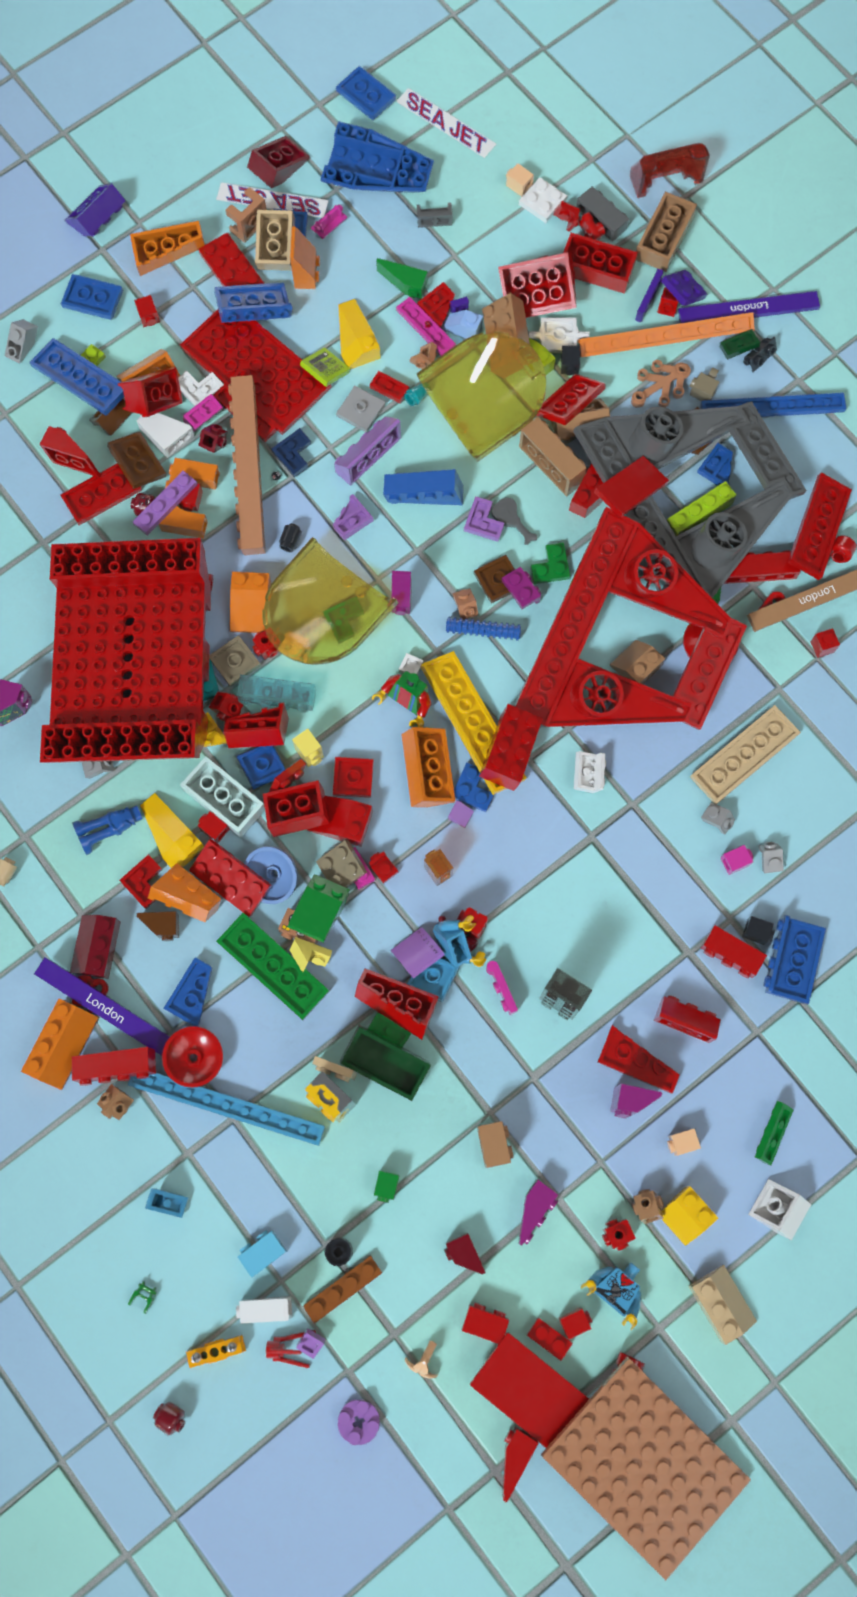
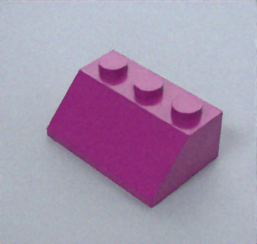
(631, 1100)

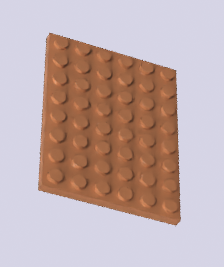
(646, 1468)

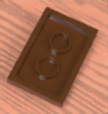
(136, 460)

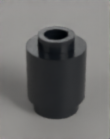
(290, 537)

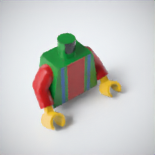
(408, 692)

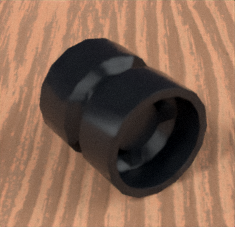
(338, 1251)

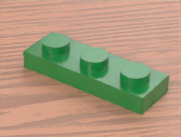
(774, 1133)

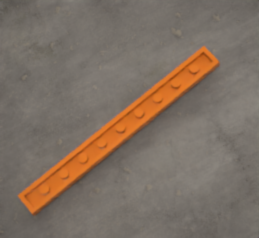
(666, 335)

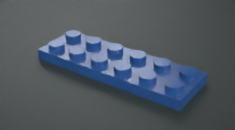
(78, 376)

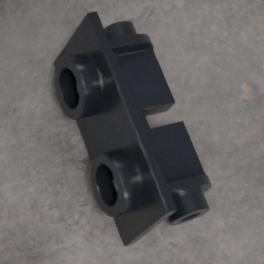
(765, 350)

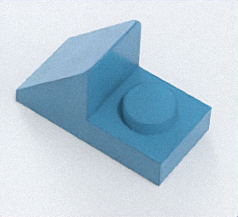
(166, 1202)

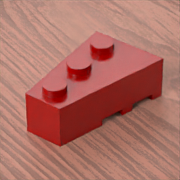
(585, 499)
(257, 729)

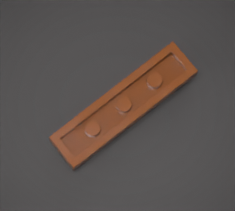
(342, 1289)

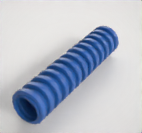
(483, 628)

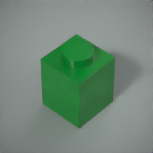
(386, 1186)

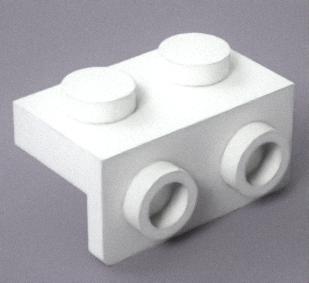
(589, 772)

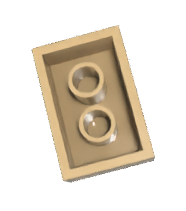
(274, 239)

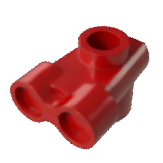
(591, 229)

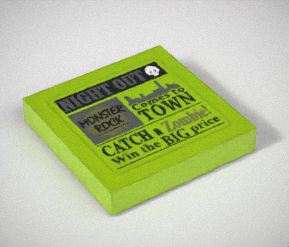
(325, 366)

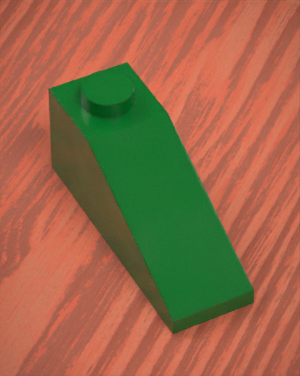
(405, 278)

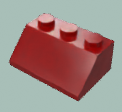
(688, 1019)

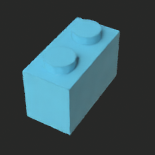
(262, 1253)

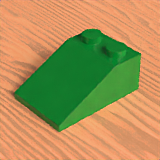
(319, 908)

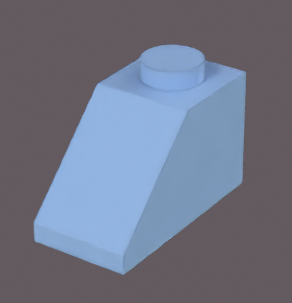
(463, 323)

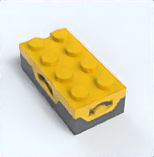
(326, 1093)

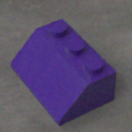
(96, 210)

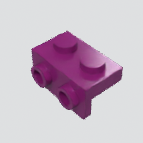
(521, 588)

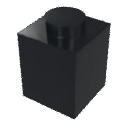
(570, 360)
(758, 930)

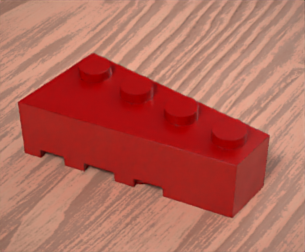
(397, 1001)

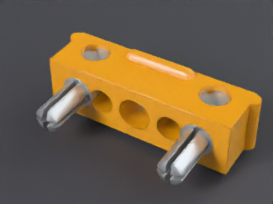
(234, 1345)

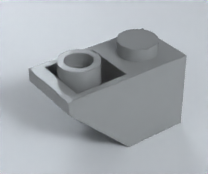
(20, 340)

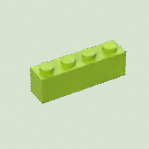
(701, 509)

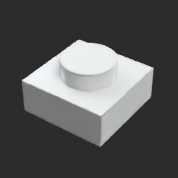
(411, 664)

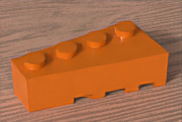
(164, 245)

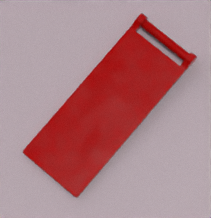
(528, 1390)

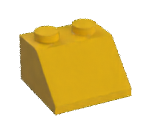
(688, 1215)

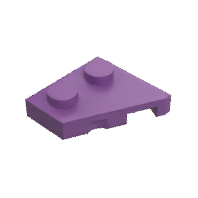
(352, 518)

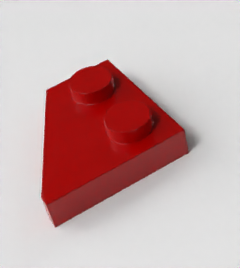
(437, 303)

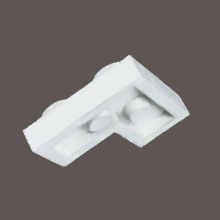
(195, 391)

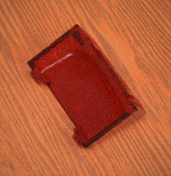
(688, 160)

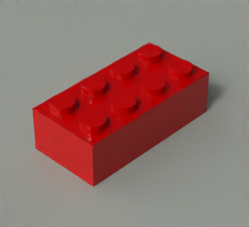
(601, 262)
(511, 747)

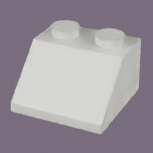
(780, 1209)

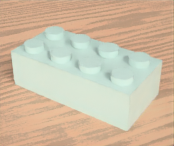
(223, 796)

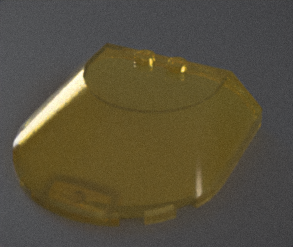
(486, 389)
(321, 608)

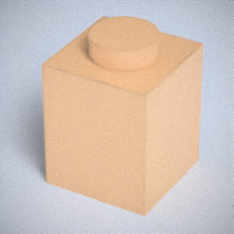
(519, 179)
(683, 1142)

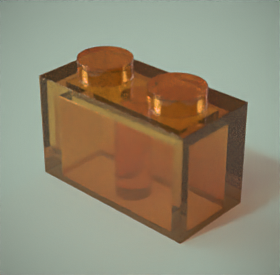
(438, 866)

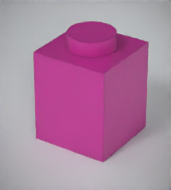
(737, 859)

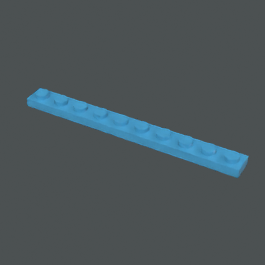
(231, 1108)

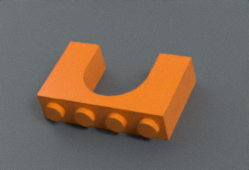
(182, 521)

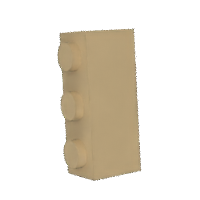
(723, 1305)

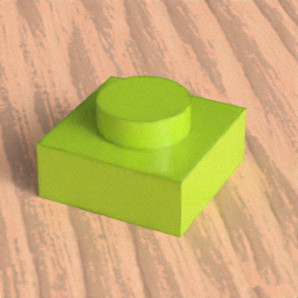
(93, 355)

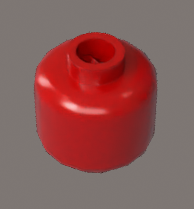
(843, 549)

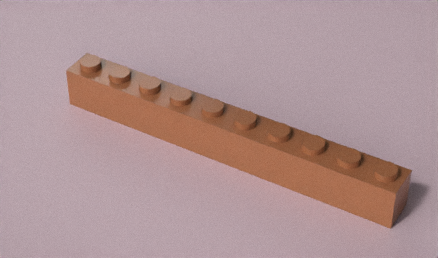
(247, 465)

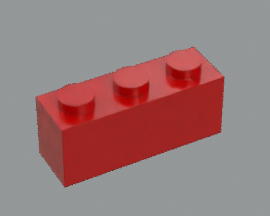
(733, 952)

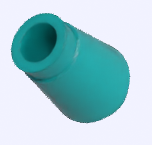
(415, 395)

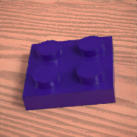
(684, 287)

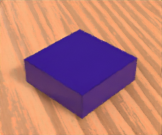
(459, 305)

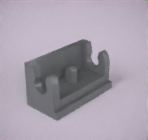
(434, 217)

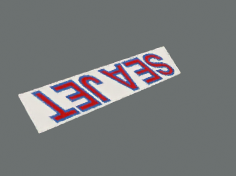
(446, 122)
(273, 199)

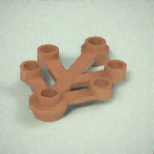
(662, 382)

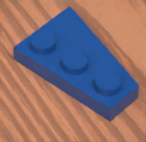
(190, 994)

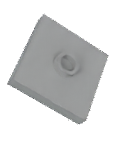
(360, 409)

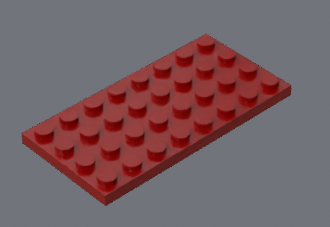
(246, 349)

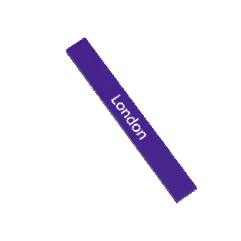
(760, 307)
(102, 1005)

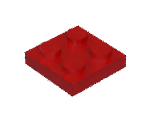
(353, 777)

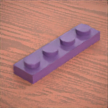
(165, 503)

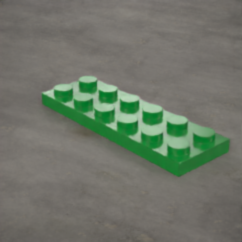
(272, 966)

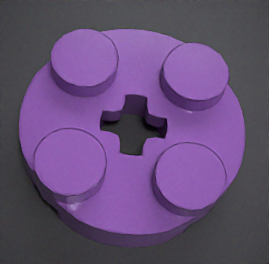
(346, 1418)

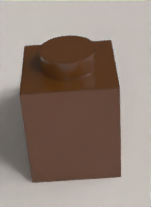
(162, 924)

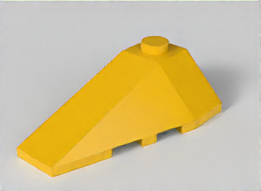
(356, 336)
(171, 835)

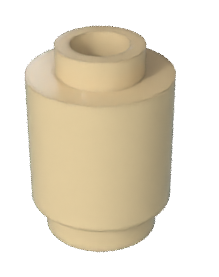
(7, 870)

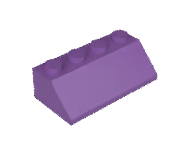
(368, 449)

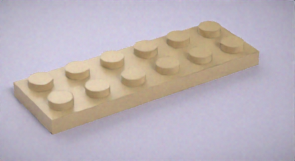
(745, 755)

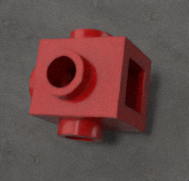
(263, 645)
(225, 705)
(625, 1231)

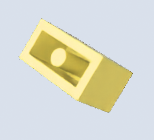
(308, 748)

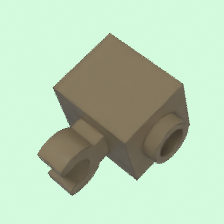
(705, 385)

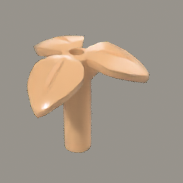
(422, 1366)

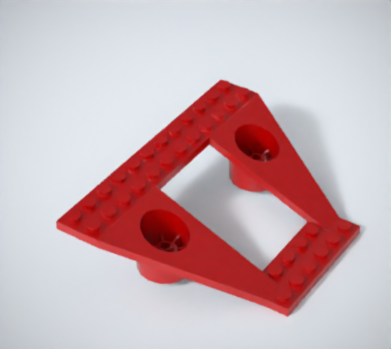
(612, 566)

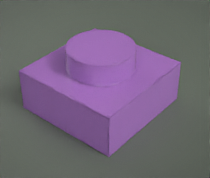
(310, 1343)

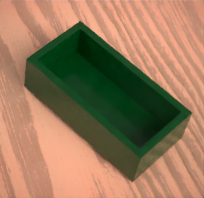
(385, 1062)

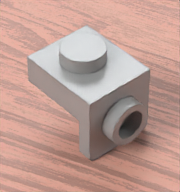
(93, 769)
(718, 817)
(771, 857)

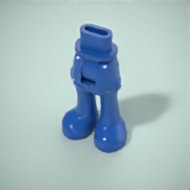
(117, 820)

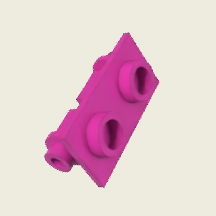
(329, 221)

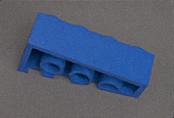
(426, 487)

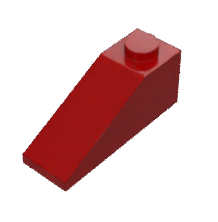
(517, 1455)

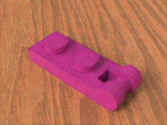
(501, 987)

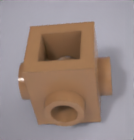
(114, 1102)
(648, 1206)

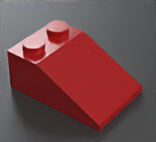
(65, 452)
(347, 820)

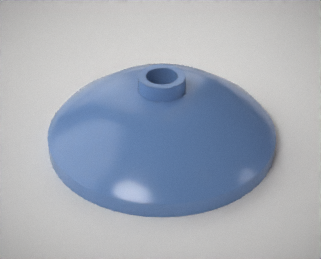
(264, 862)

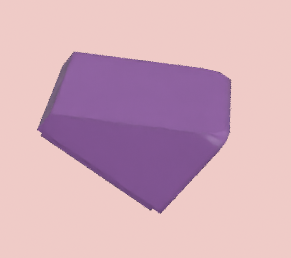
(460, 814)

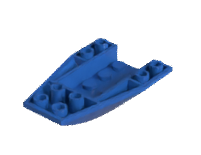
(374, 162)

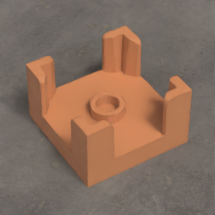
(246, 219)

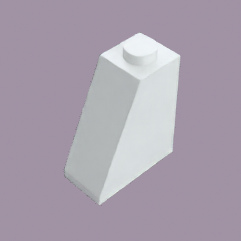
(165, 432)
(264, 1309)

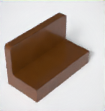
(113, 420)

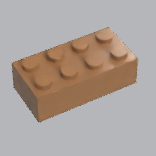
(665, 231)
(506, 316)
(552, 456)

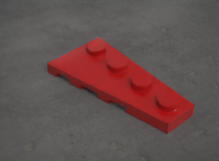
(634, 1061)

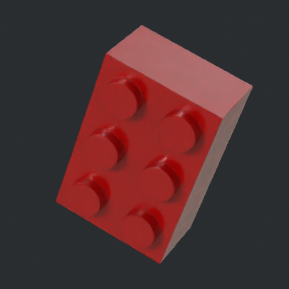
(295, 808)

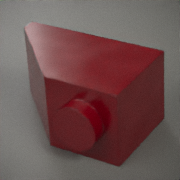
(464, 1254)

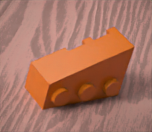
(185, 892)

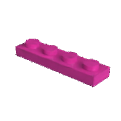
(416, 318)

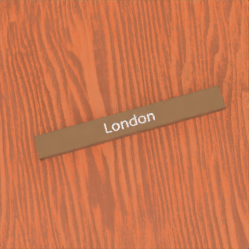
(803, 601)

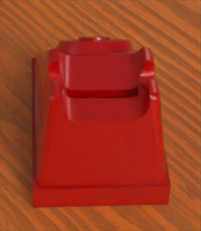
(152, 392)

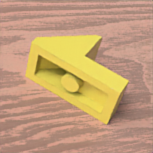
(306, 951)

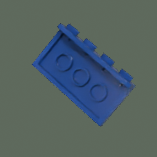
(252, 302)
(794, 960)

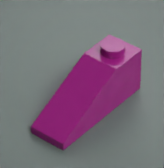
(402, 591)

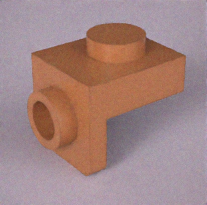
(425, 357)
(465, 603)

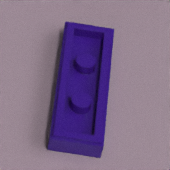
(652, 289)

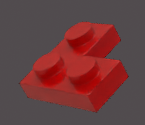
(137, 880)

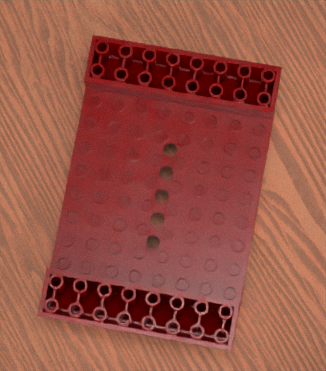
(98, 589)

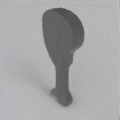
(506, 512)

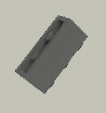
(603, 211)

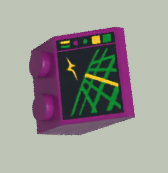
(13, 701)

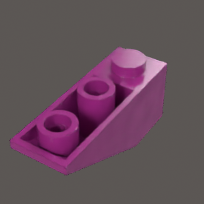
(536, 1204)

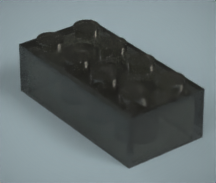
(564, 995)

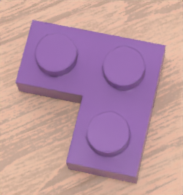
(480, 524)

